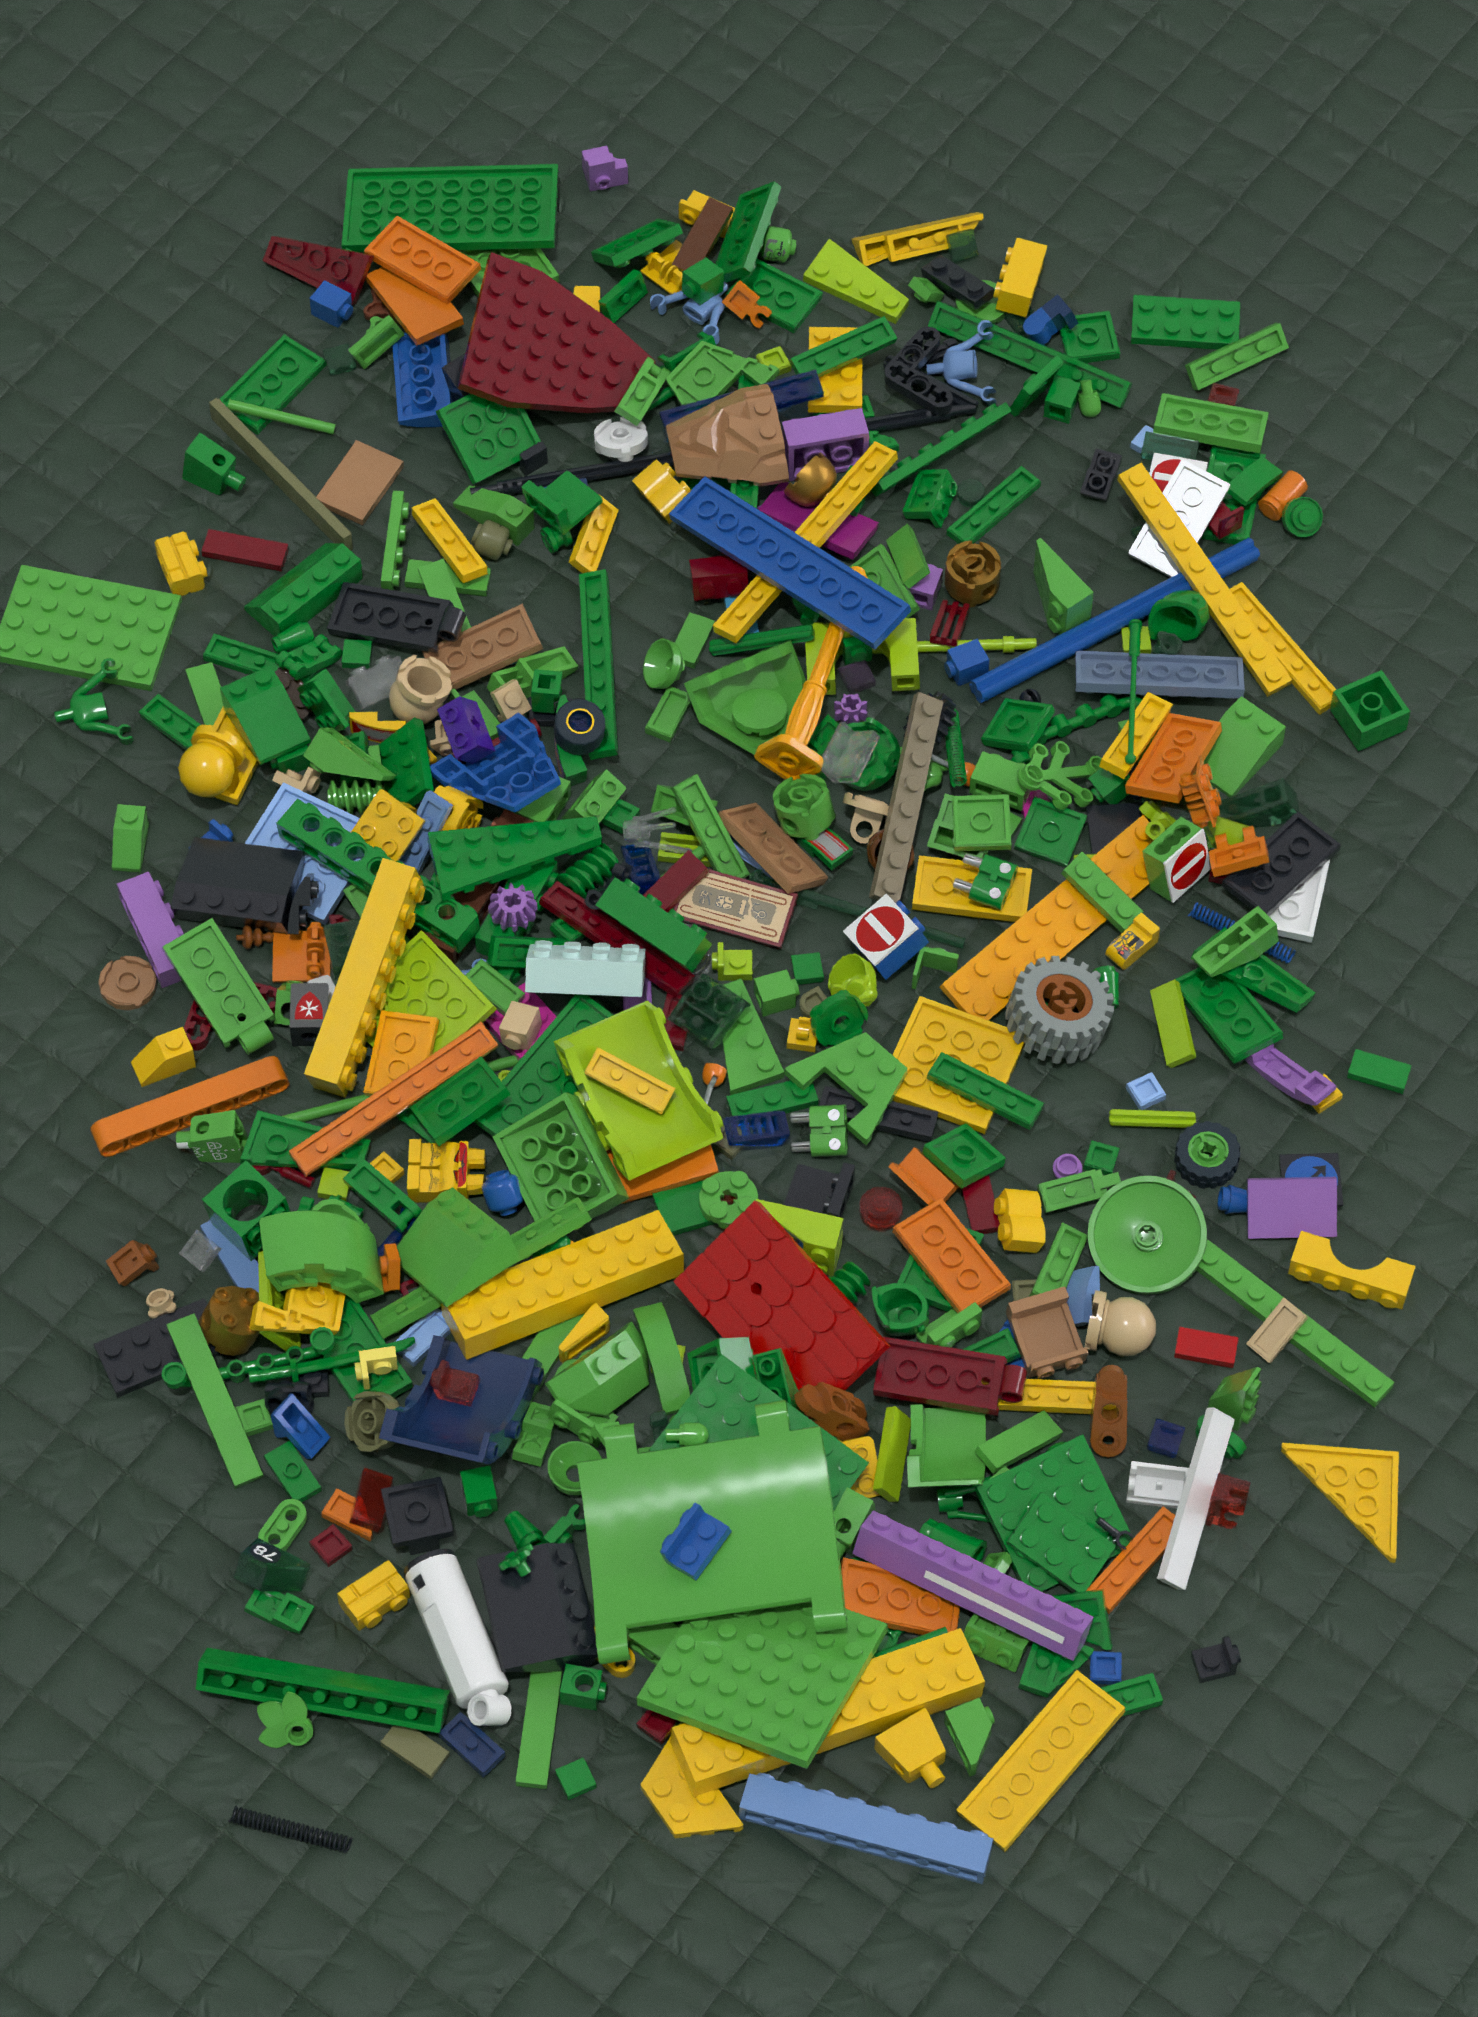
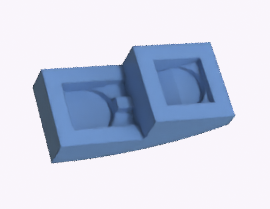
(1080, 1292)

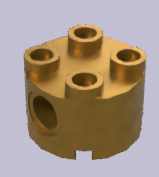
(972, 572)
(228, 1319)

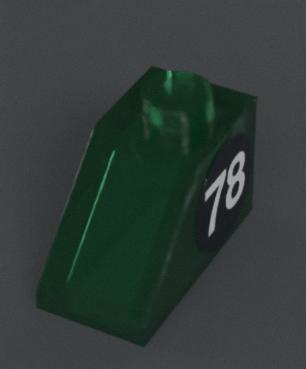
(271, 1568)

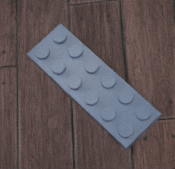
(1160, 674)

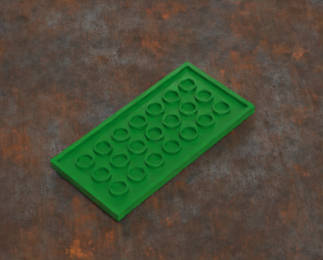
(455, 204)

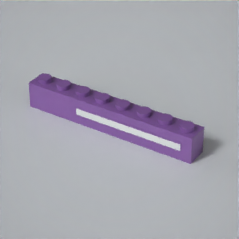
(973, 1585)

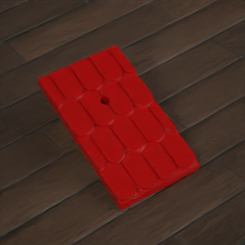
(768, 1289)

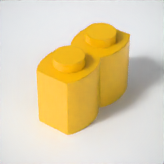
(660, 488)
(1020, 1220)

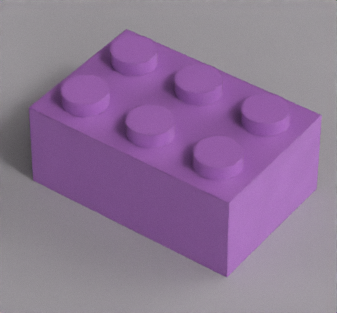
(837, 435)

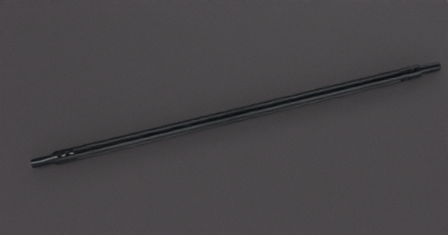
(638, 464)

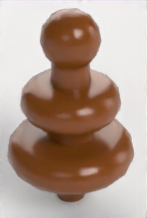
(257, 937)

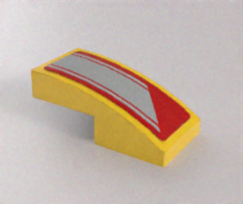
(374, 729)

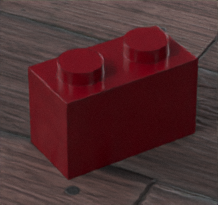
(717, 577)

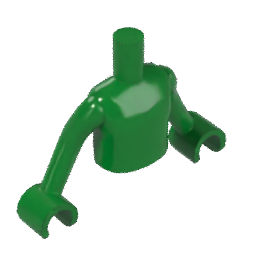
(90, 709)

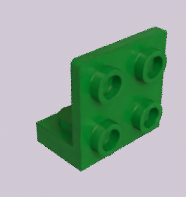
(562, 502)
(326, 701)

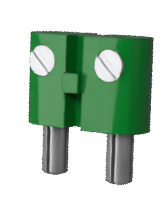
(992, 881)

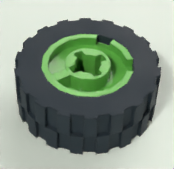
(1199, 1167)

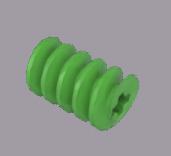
(354, 796)

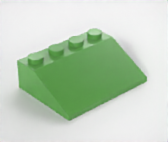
(560, 1159)
(454, 1248)

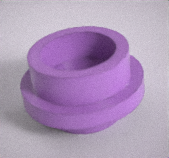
(1066, 1165)

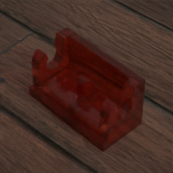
(1227, 1496)

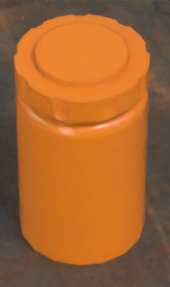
(1287, 488)

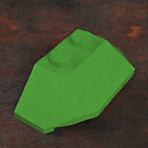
(604, 1375)

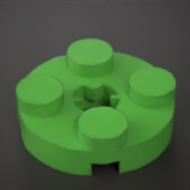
(724, 1184)

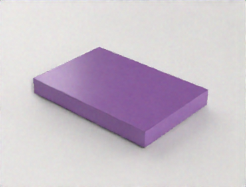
(1290, 1206)

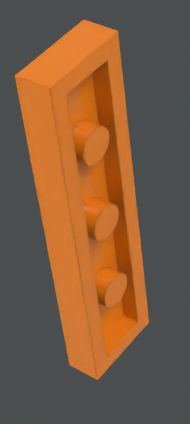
(1136, 1560)

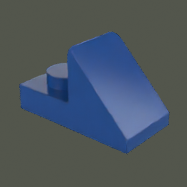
(299, 1426)

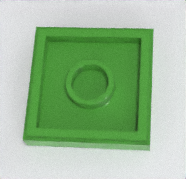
(981, 822)

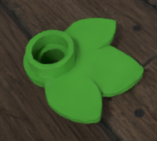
(280, 1720)

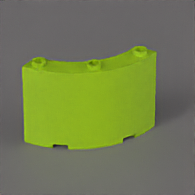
(633, 1132)

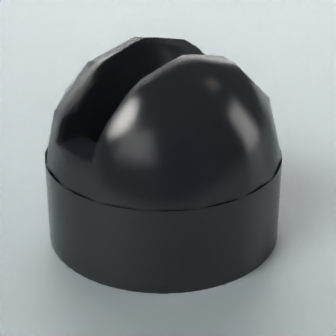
(1028, 693)

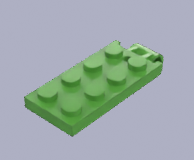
(221, 986)

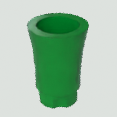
(955, 1539)

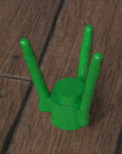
(951, 1498)

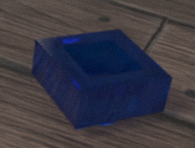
(1166, 1438)

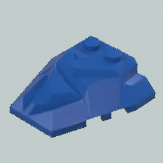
(510, 775)

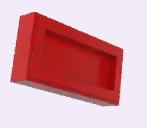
(1206, 1347)

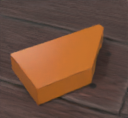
(339, 1511)

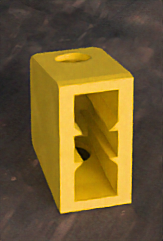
(913, 1749)

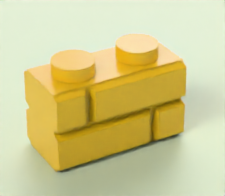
(180, 564)
(374, 1596)

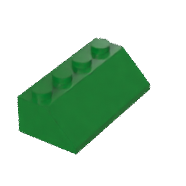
(306, 588)

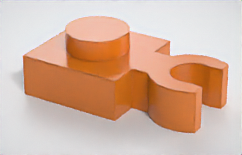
(743, 302)

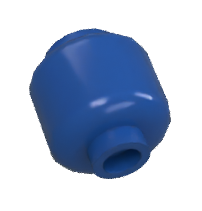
(502, 1192)

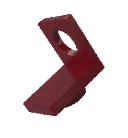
(1226, 521)

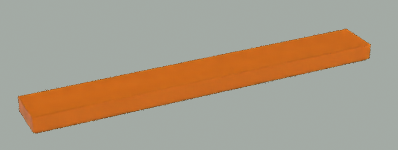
(392, 1099)

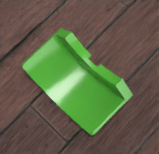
(322, 1248)
(945, 1447)

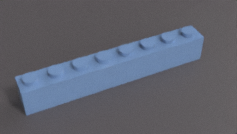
(866, 1827)

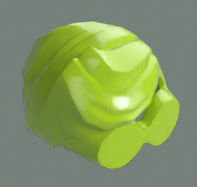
(855, 976)

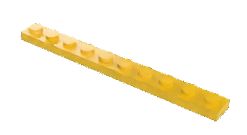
(815, 529)
(1204, 579)

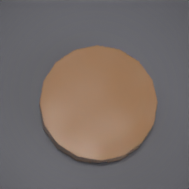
(127, 983)

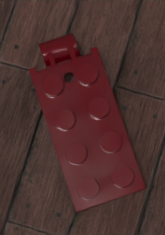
(947, 1377)

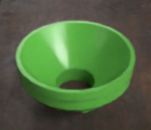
(663, 664)
(566, 1458)

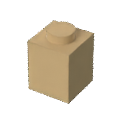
(520, 1026)

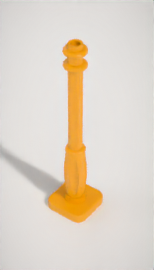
(788, 752)

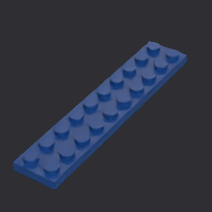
(790, 562)

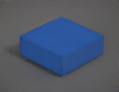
(1105, 1667)

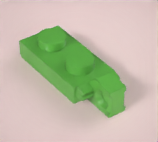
(1075, 1189)

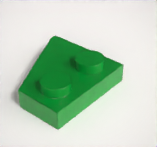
(1094, 1604)
(1048, 1670)

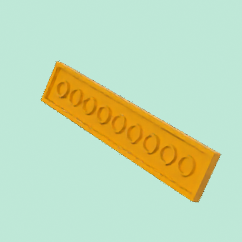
(1047, 929)

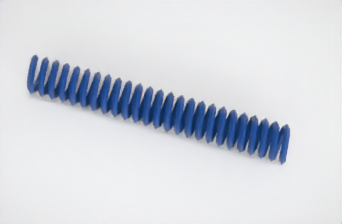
(1233, 921)

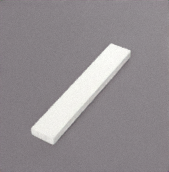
(1195, 1499)

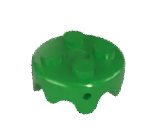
(884, 757)

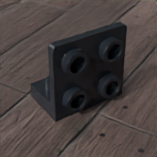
(821, 1190)

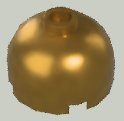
(812, 482)

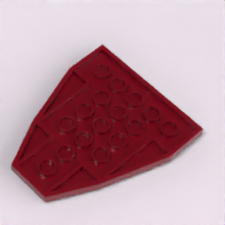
(544, 345)

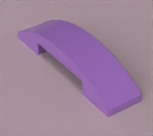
(1290, 1077)

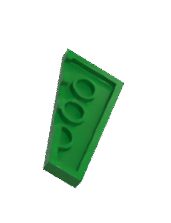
(1269, 980)
(275, 1136)

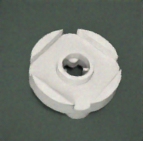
(620, 439)

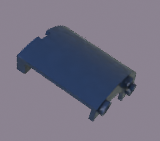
(459, 1430)

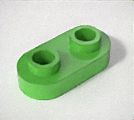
(280, 1528)

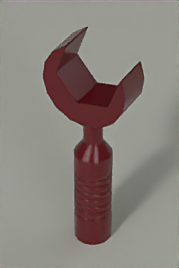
(288, 1173)

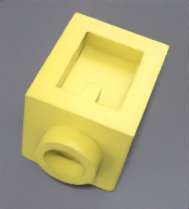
(375, 1361)

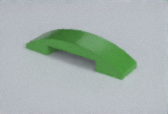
(663, 1356)

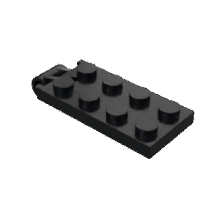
(394, 617)

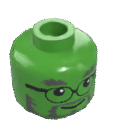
(777, 244)

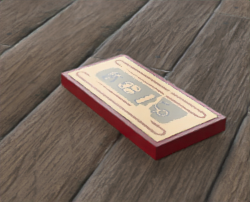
(739, 908)

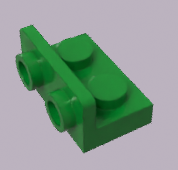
(931, 496)

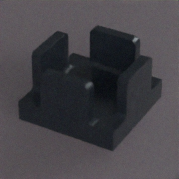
(417, 1515)

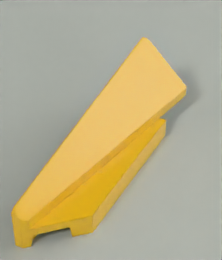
(912, 240)

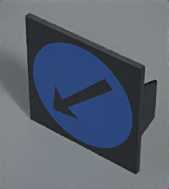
(1312, 1166)

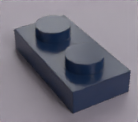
(472, 1744)

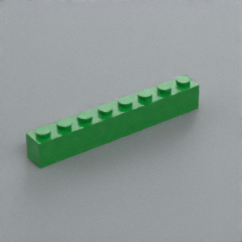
(323, 1689)

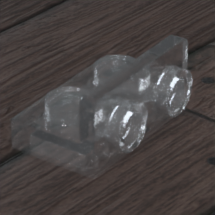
(374, 683)
(848, 753)

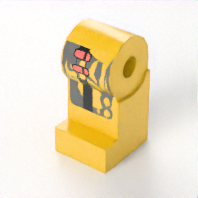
(1133, 942)

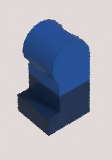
(1049, 320)

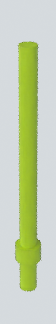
(1007, 644)

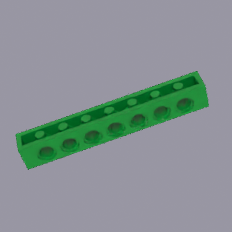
(294, 829)

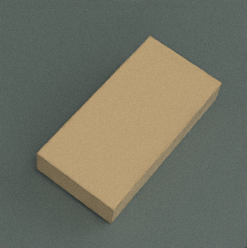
(1277, 1330)

